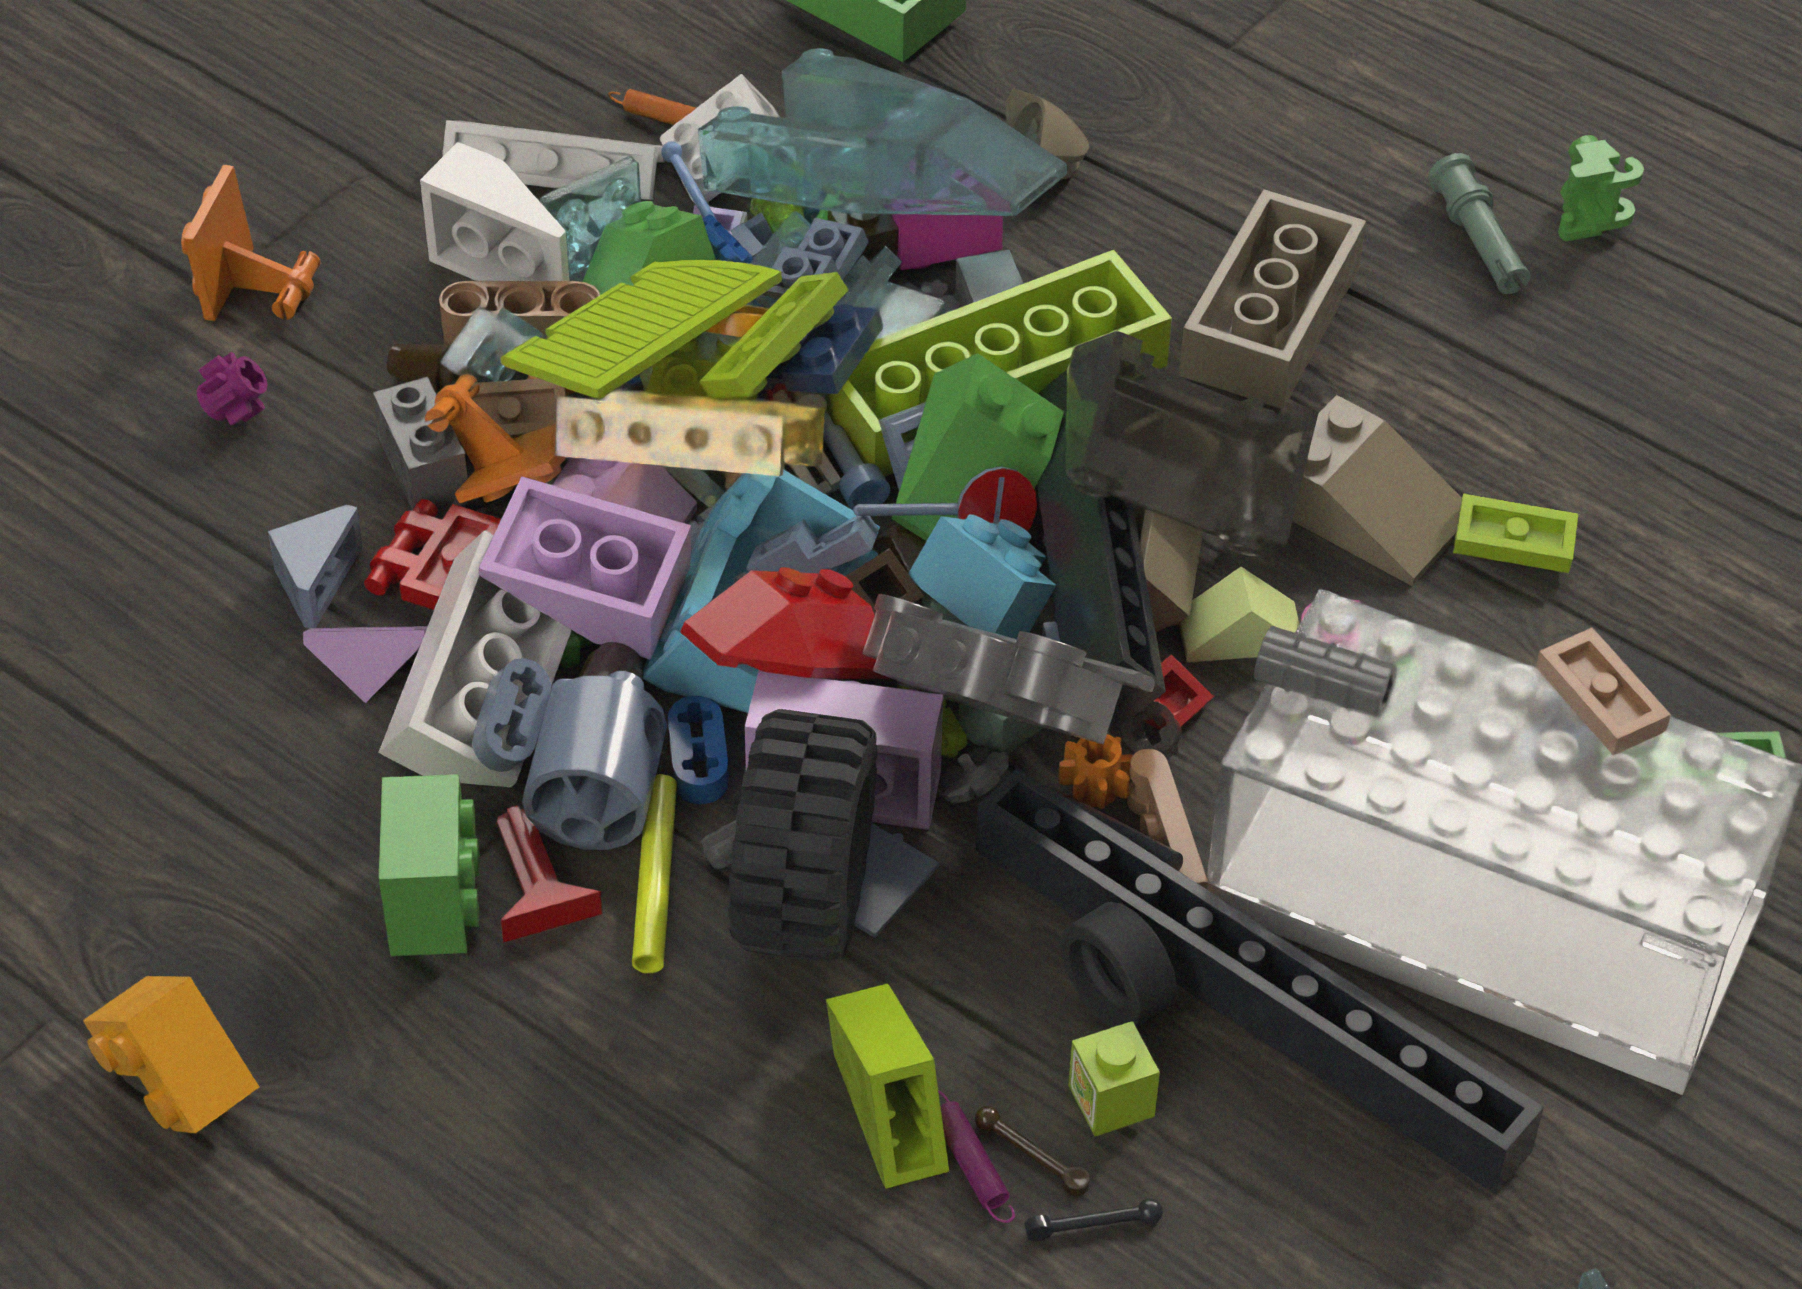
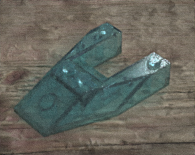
(874, 147)

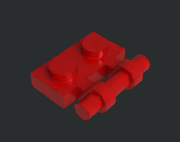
(444, 540)

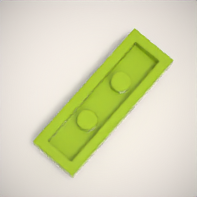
(774, 337)

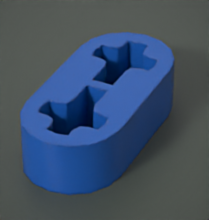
(688, 750)

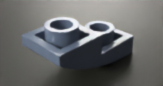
(824, 249)

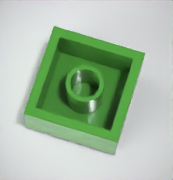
(428, 865)

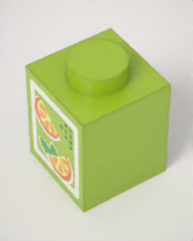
(1113, 1078)

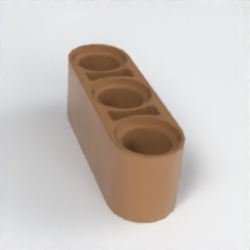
(533, 301)

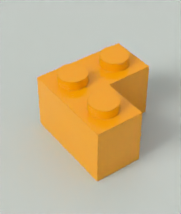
(175, 1048)

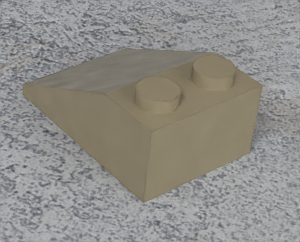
(1375, 494)

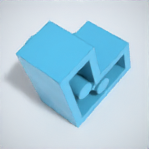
(984, 574)

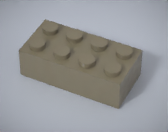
(1272, 298)

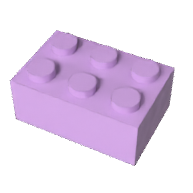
(905, 726)

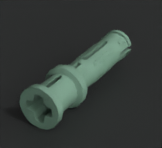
(1471, 206)

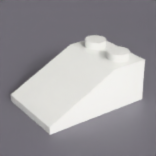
(489, 221)

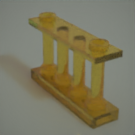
(690, 431)

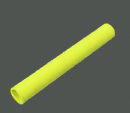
(654, 877)

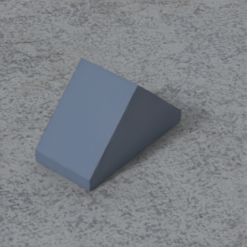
(315, 558)

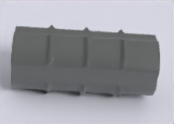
(1325, 672)

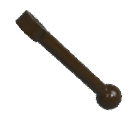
(1075, 1178)

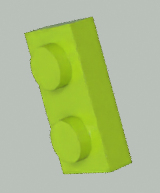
(1516, 533)

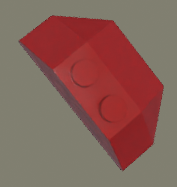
(788, 625)

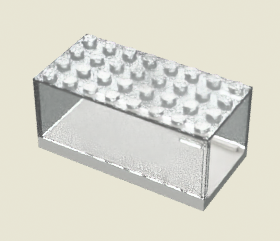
(1503, 847)

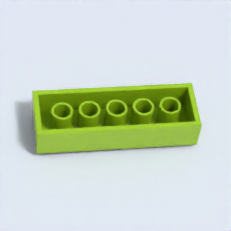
(1019, 330)

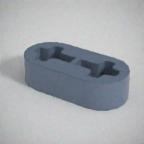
(500, 710)

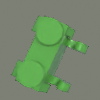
(1595, 189)

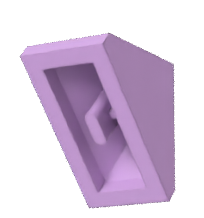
(364, 655)

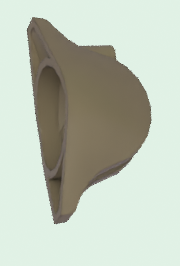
(1047, 127)

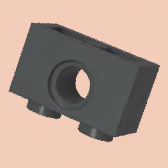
(423, 460)

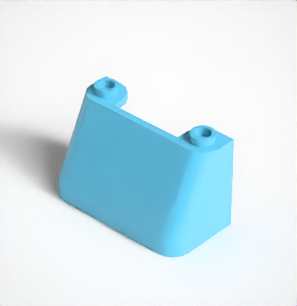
(739, 521)

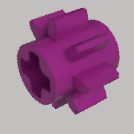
(231, 388)

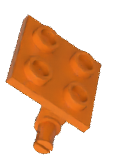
(223, 258)
(493, 452)

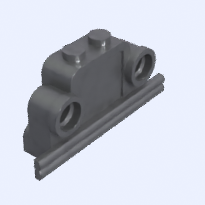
(1011, 677)

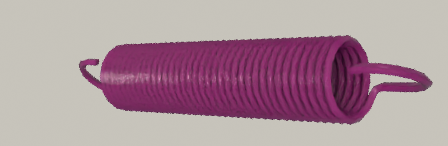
(973, 1158)

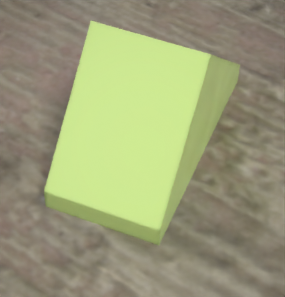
(1234, 618)

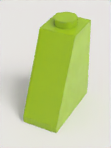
(889, 1084)

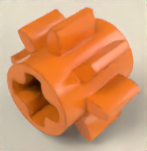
(1096, 771)

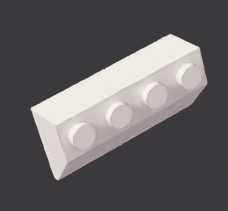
(465, 644)

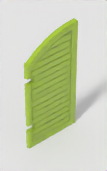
(639, 323)

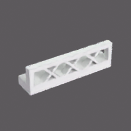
(552, 157)

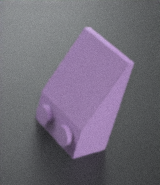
(590, 563)

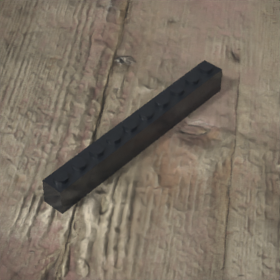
(1266, 983)

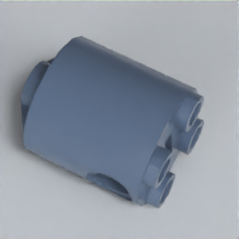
(595, 761)

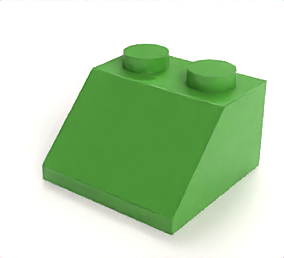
(646, 236)

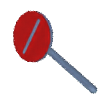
(989, 495)

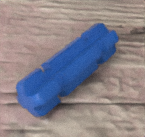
(723, 243)

